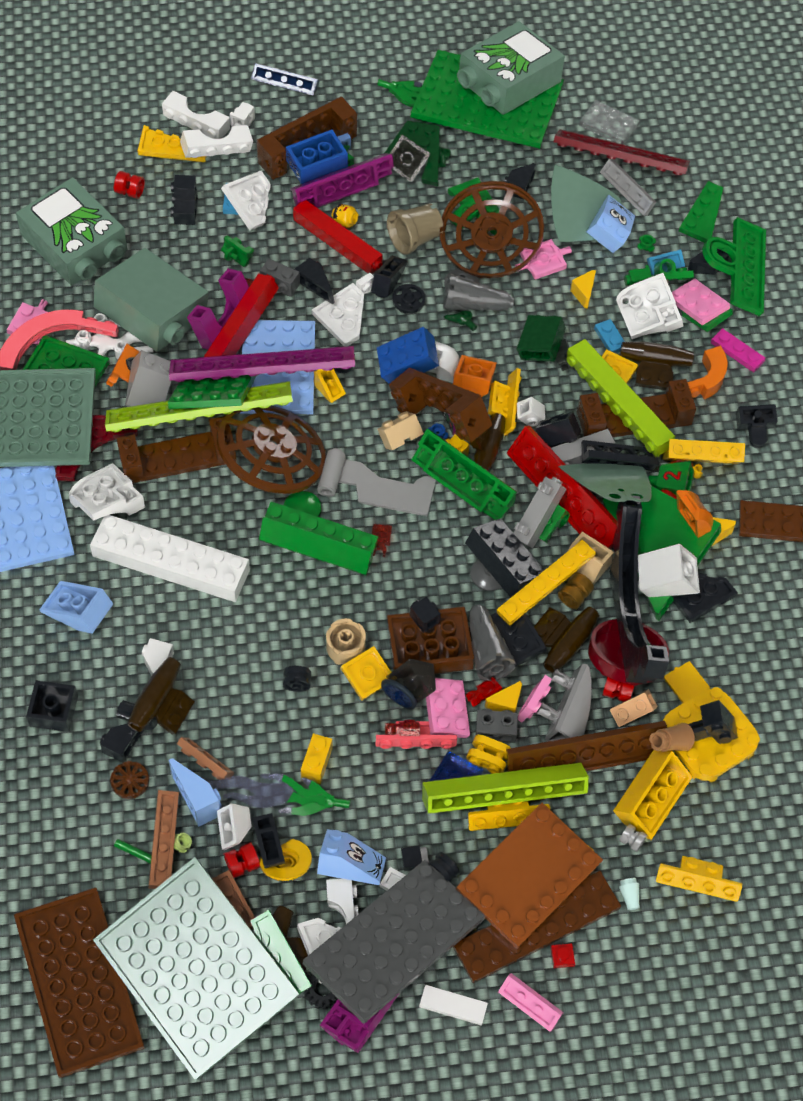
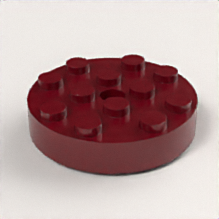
(606, 651)

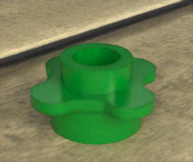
(646, 243)

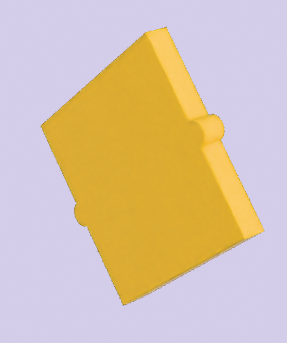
(686, 681)

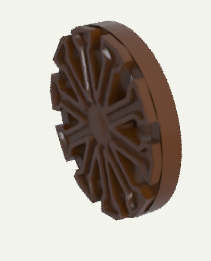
(129, 780)

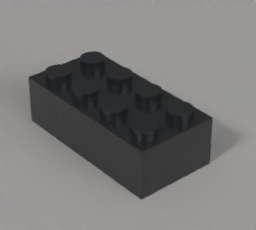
(503, 555)

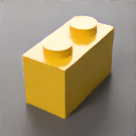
(316, 758)

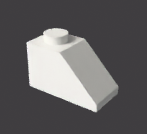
(156, 653)
(233, 824)

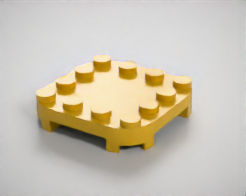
(707, 757)

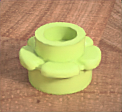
(186, 842)

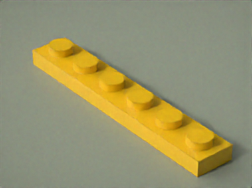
(546, 582)

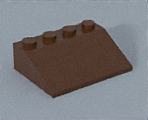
(444, 645)

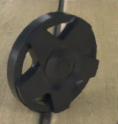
(408, 299)

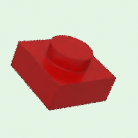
(562, 956)

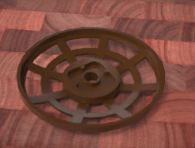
(488, 222)
(270, 451)

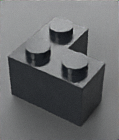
(184, 199)

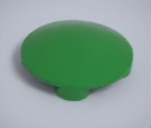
(304, 502)

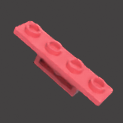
(424, 741)

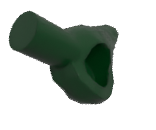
(444, 154)
(462, 318)

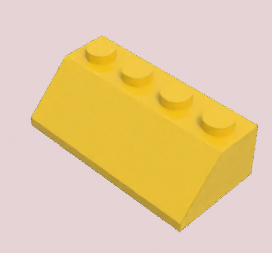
(653, 792)

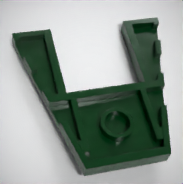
(428, 138)

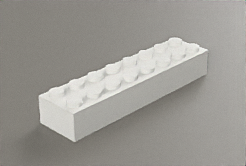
(170, 557)

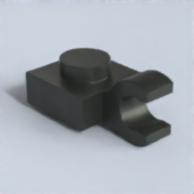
(562, 354)

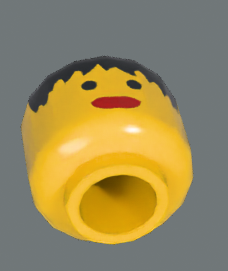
(345, 215)

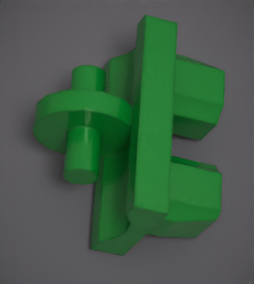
(235, 251)

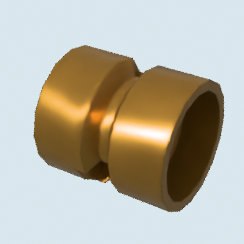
(575, 590)

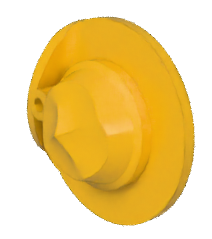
(297, 862)

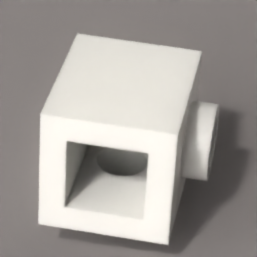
(530, 411)

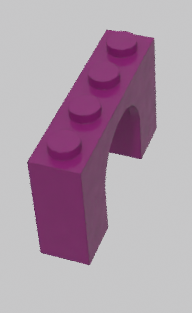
(202, 318)

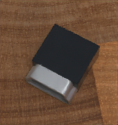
(413, 857)

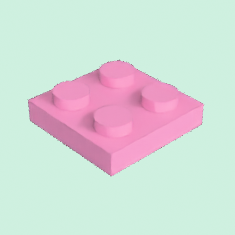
(534, 699)

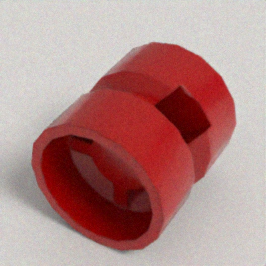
(129, 185)
(617, 689)
(248, 856)

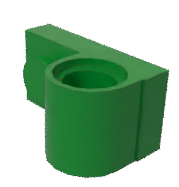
(671, 274)
(558, 519)

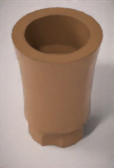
(677, 737)

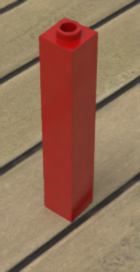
(337, 237)
(244, 317)

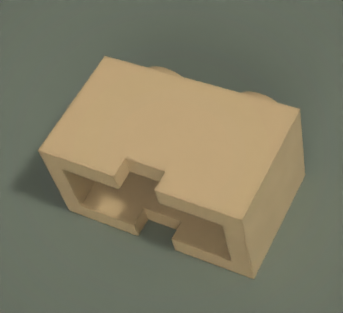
(396, 431)

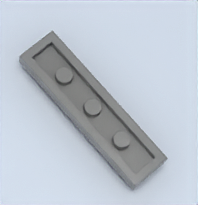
(628, 187)

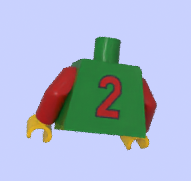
(675, 476)

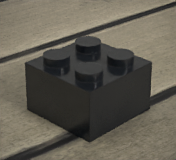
(52, 706)

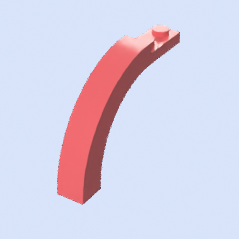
(45, 324)

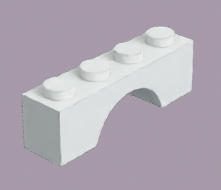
(212, 125)
(197, 144)
(340, 897)

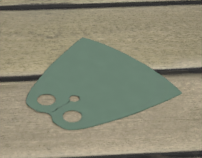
(575, 204)
(608, 478)

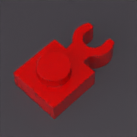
(483, 691)

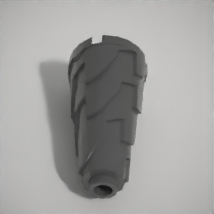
(467, 294)
(488, 646)

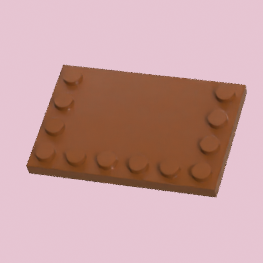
(529, 875)

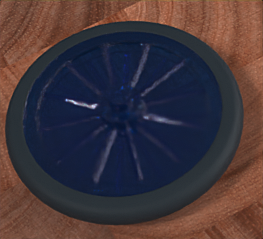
(398, 693)

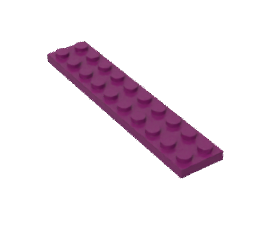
(262, 363)

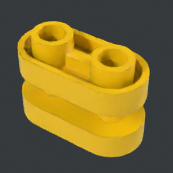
(488, 754)

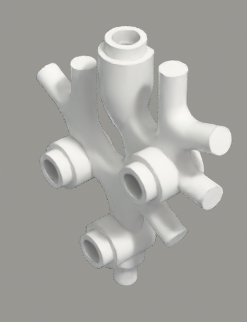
(105, 343)

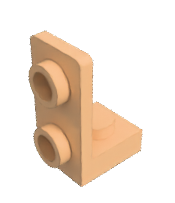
(634, 708)

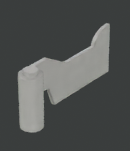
(373, 489)

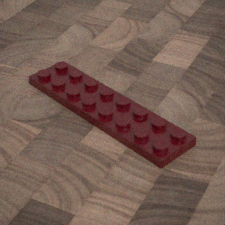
(627, 153)

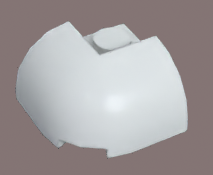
(448, 362)

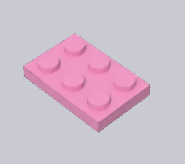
(699, 301)
(448, 709)

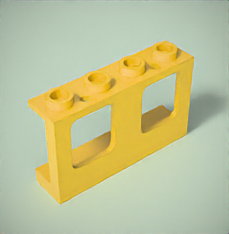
(705, 451)

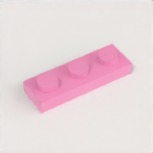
(530, 1002)

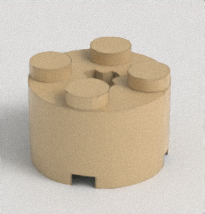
(345, 640)

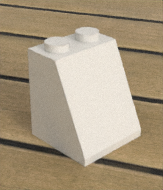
(668, 572)

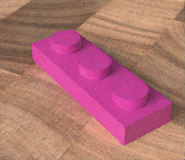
(738, 350)

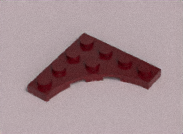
(99, 437)

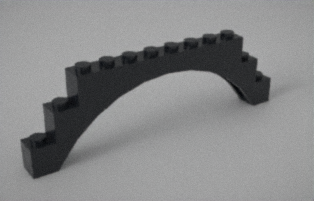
(640, 658)

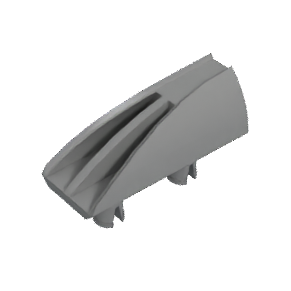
(574, 708)

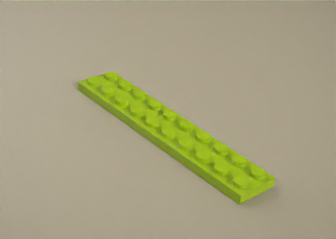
(156, 413)

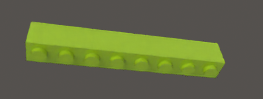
(620, 397)
(504, 788)

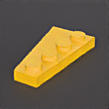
(162, 145)

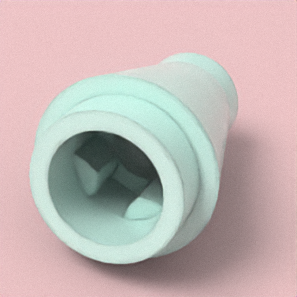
(630, 892)

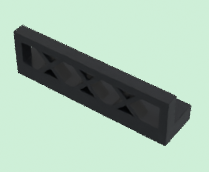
(599, 456)

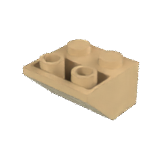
(599, 563)

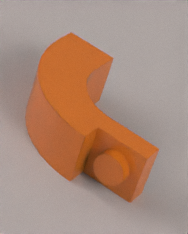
(716, 366)

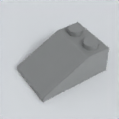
(148, 379)

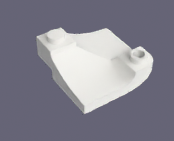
(649, 307)
(106, 493)

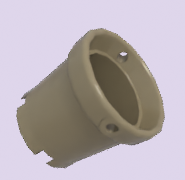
(413, 227)

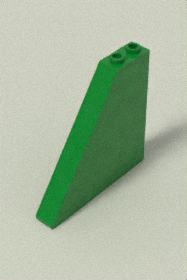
(665, 527)

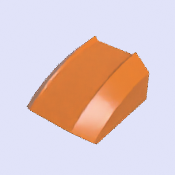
(474, 374)
(694, 512)

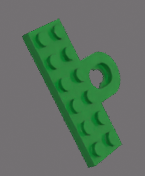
(747, 264)

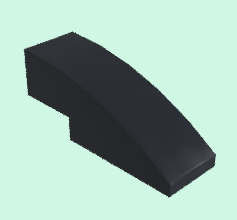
(268, 840)

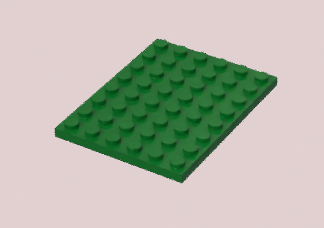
(451, 105)

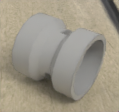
(633, 837)

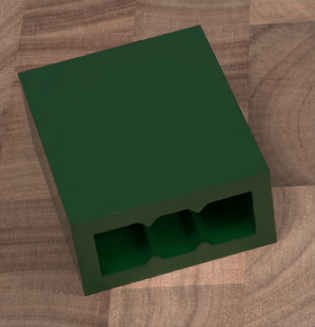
(541, 338)

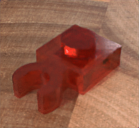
(384, 535)
(406, 728)

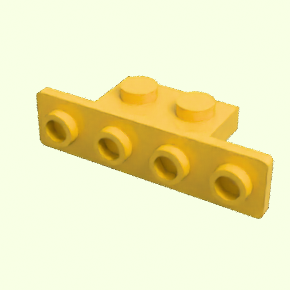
(504, 400)
(500, 816)
(699, 877)

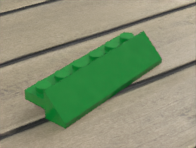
(464, 476)
(318, 538)

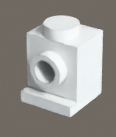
(242, 115)

